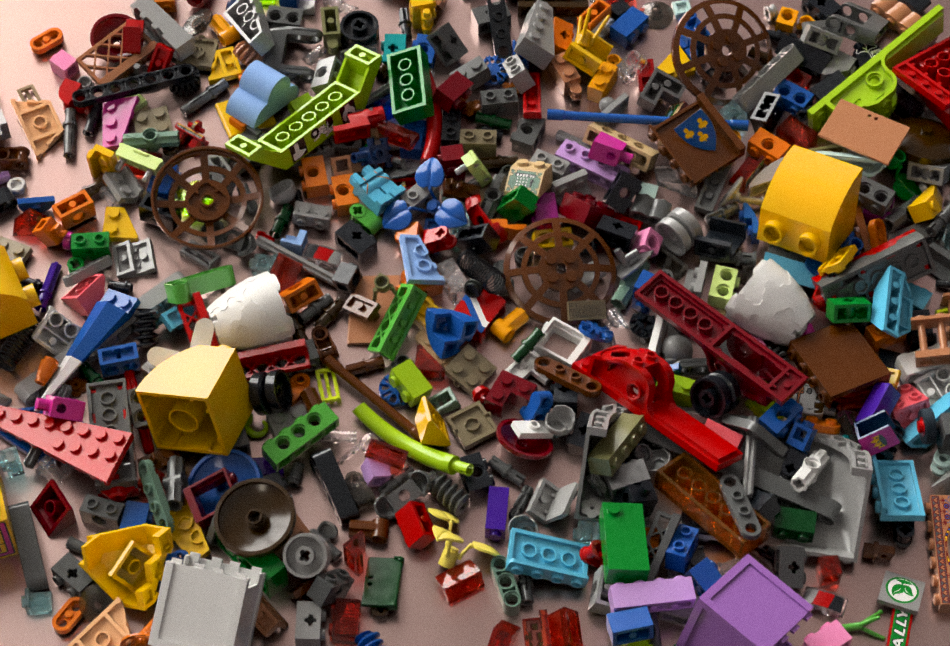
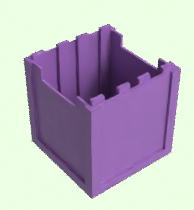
(745, 610)

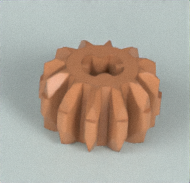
(246, 53)

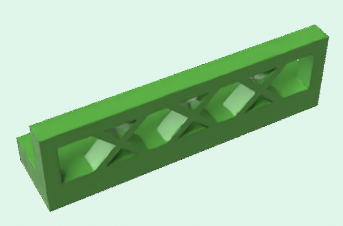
(399, 321)

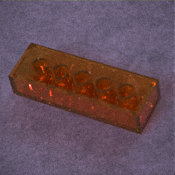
(700, 497)

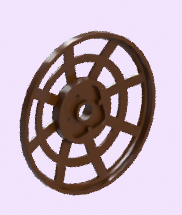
(713, 49)
(207, 189)
(547, 269)

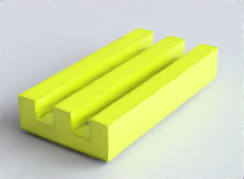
(330, 399)

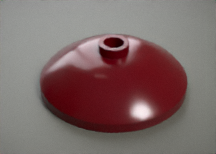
(104, 27)
(523, 448)

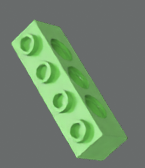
(279, 457)

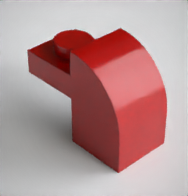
(65, 93)

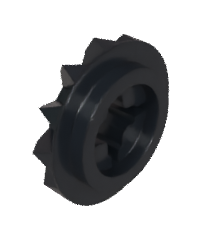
(637, 327)

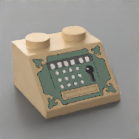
(533, 175)

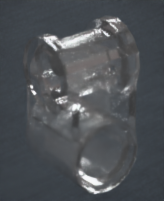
(630, 68)

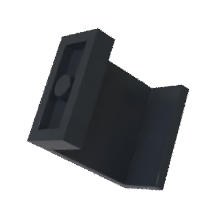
(722, 239)

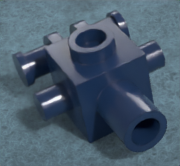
(373, 154)

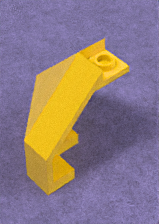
(104, 550)

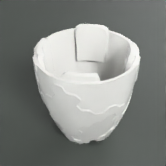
(771, 305)
(251, 314)

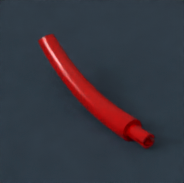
(433, 130)

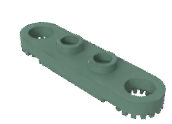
(155, 494)

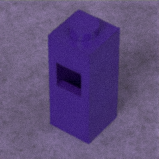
(881, 397)
(497, 513)

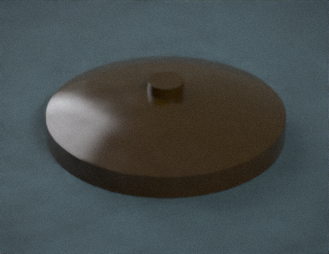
(926, 142)
(254, 518)

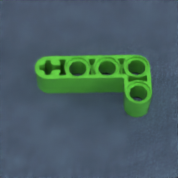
(181, 290)

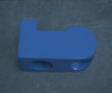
(538, 407)

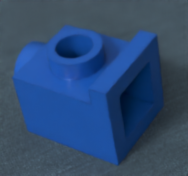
(796, 435)

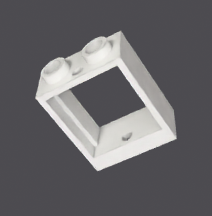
(568, 332)

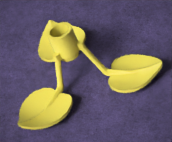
(450, 553)

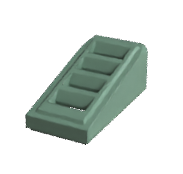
(442, 396)

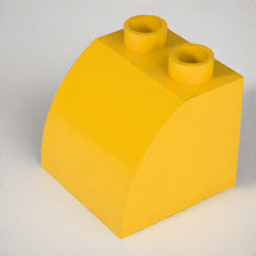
(810, 204)
(15, 300)
(197, 400)

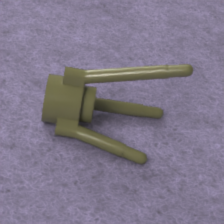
(382, 285)

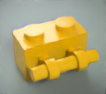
(422, 14)

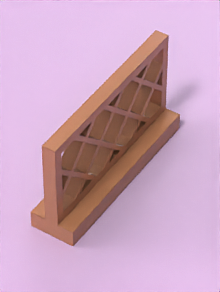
(125, 68)

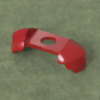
(474, 211)

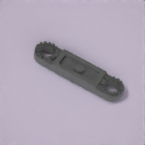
(740, 507)

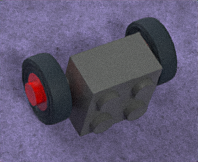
(933, 430)

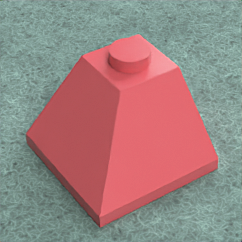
(85, 294)

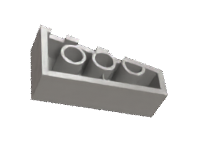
(251, 23)
(164, 28)
(537, 35)

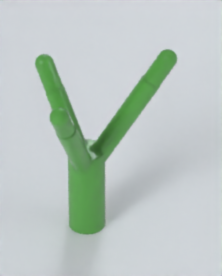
(859, 625)

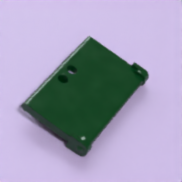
(384, 587)

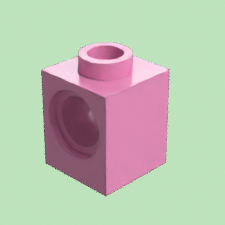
(648, 240)

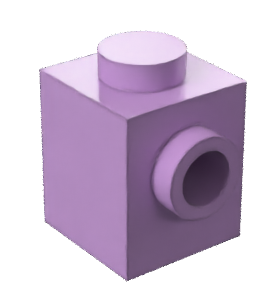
(375, 472)

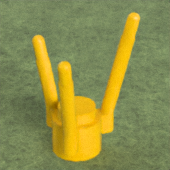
(584, 38)

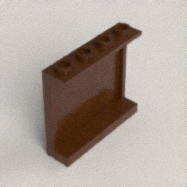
(689, 161)
(837, 361)

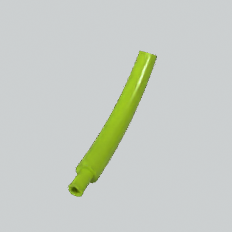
(419, 452)

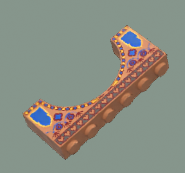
(939, 528)

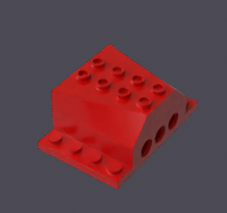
(930, 78)

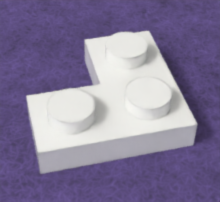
(526, 368)

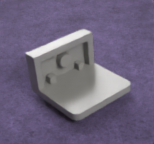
(551, 502)

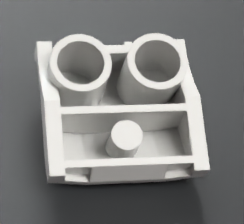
(55, 332)
(934, 383)

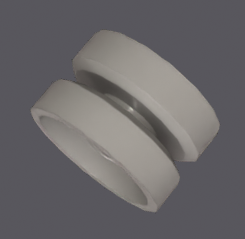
(678, 231)
(295, 551)

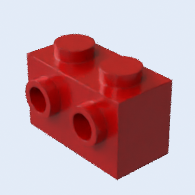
(415, 525)

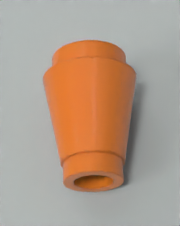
(46, 369)

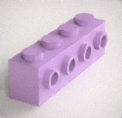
(598, 172)
(657, 594)

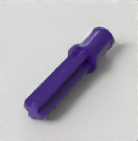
(45, 293)

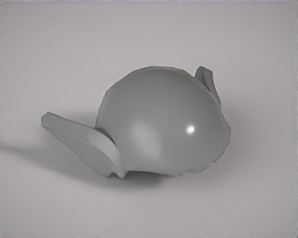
(675, 346)

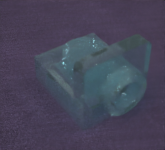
(37, 602)

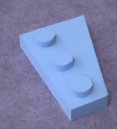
(417, 263)

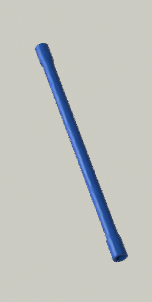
(556, 114)

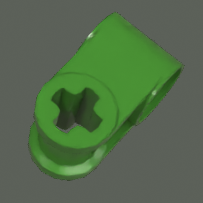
(366, 218)

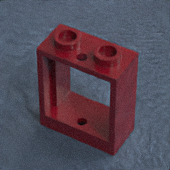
(200, 487)

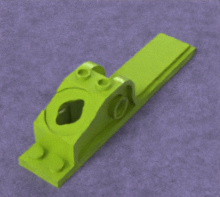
(874, 83)

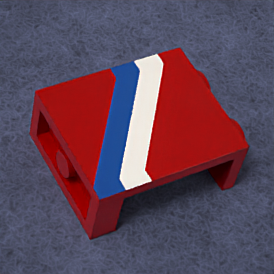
(483, 309)

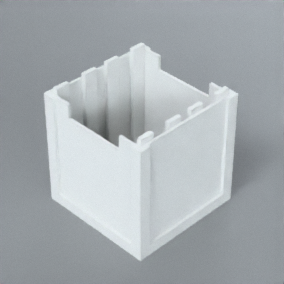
(206, 603)

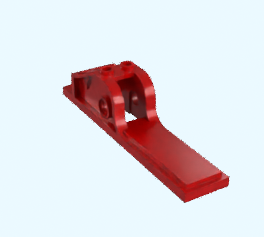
(622, 373)

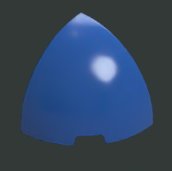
(448, 330)

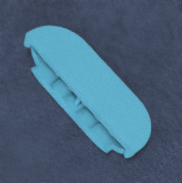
(795, 268)
(912, 436)

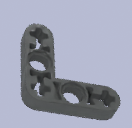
(756, 431)

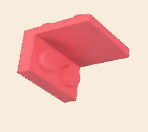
(909, 404)

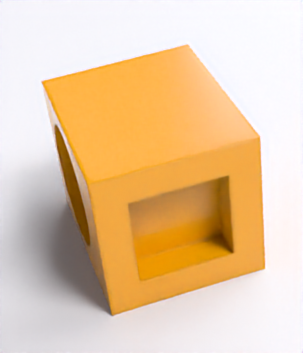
(786, 20)

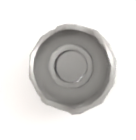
(282, 192)
(560, 420)
(658, 460)
(523, 522)

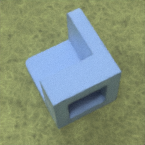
(294, 243)

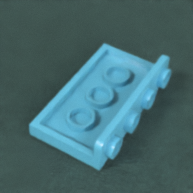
(896, 490)
(546, 558)

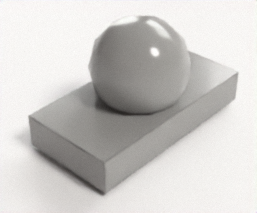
(609, 105)

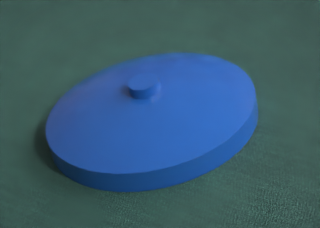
(236, 461)

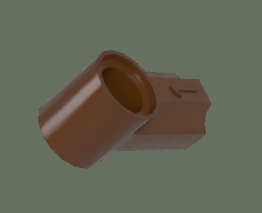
(310, 398)
(375, 530)

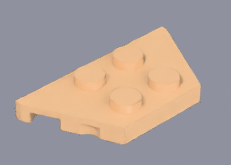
(38, 123)
(106, 629)

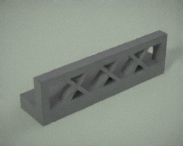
(666, 539)

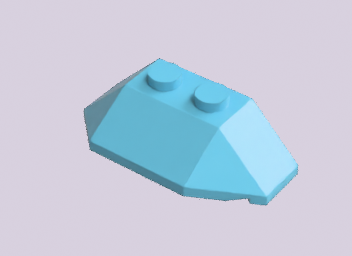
(892, 303)

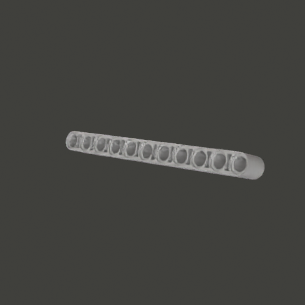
(155, 299)

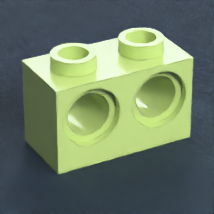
(722, 287)

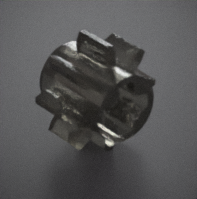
(745, 273)

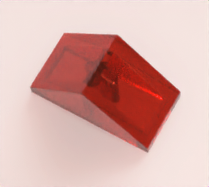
(26, 222)
(428, 365)
(504, 634)

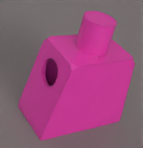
(609, 150)
(66, 407)

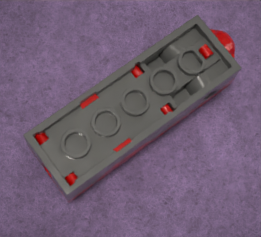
(905, 252)
(110, 409)

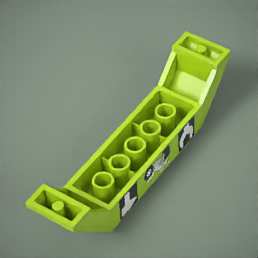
(315, 119)

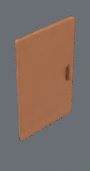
(865, 135)
(360, 330)

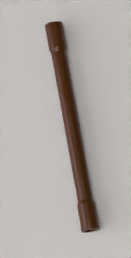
(337, 368)

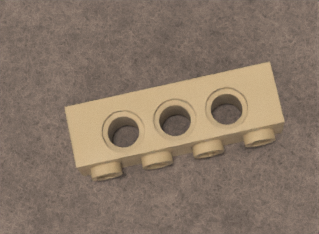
(644, 156)

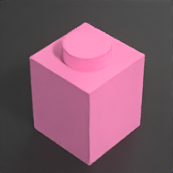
(64, 65)

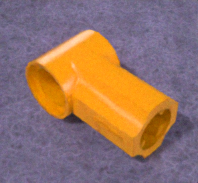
(225, 33)
(506, 327)

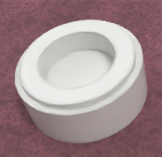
(17, 186)

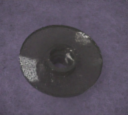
(659, 14)
(198, 22)
(89, 597)

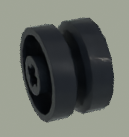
(359, 28)
(270, 392)
(715, 394)

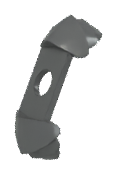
(244, 246)
(417, 485)

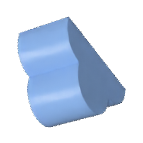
(260, 94)

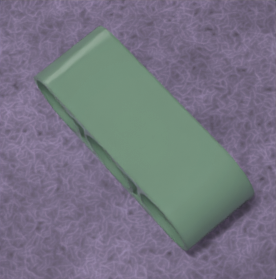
(505, 594)

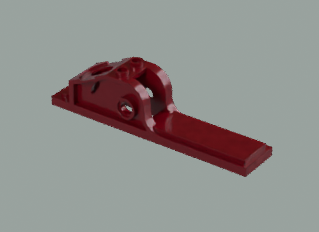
(708, 328)

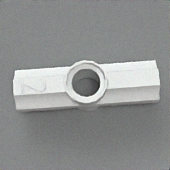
(809, 470)

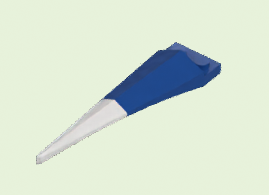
(104, 319)

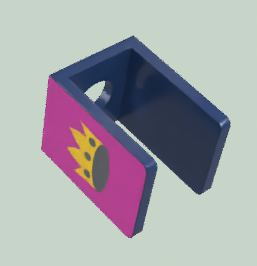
(876, 432)

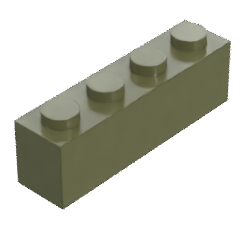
(617, 445)

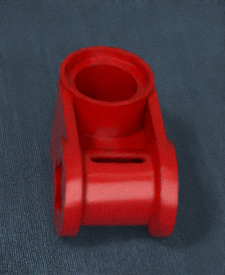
(438, 239)
(592, 554)

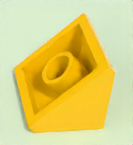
(431, 425)
(130, 565)

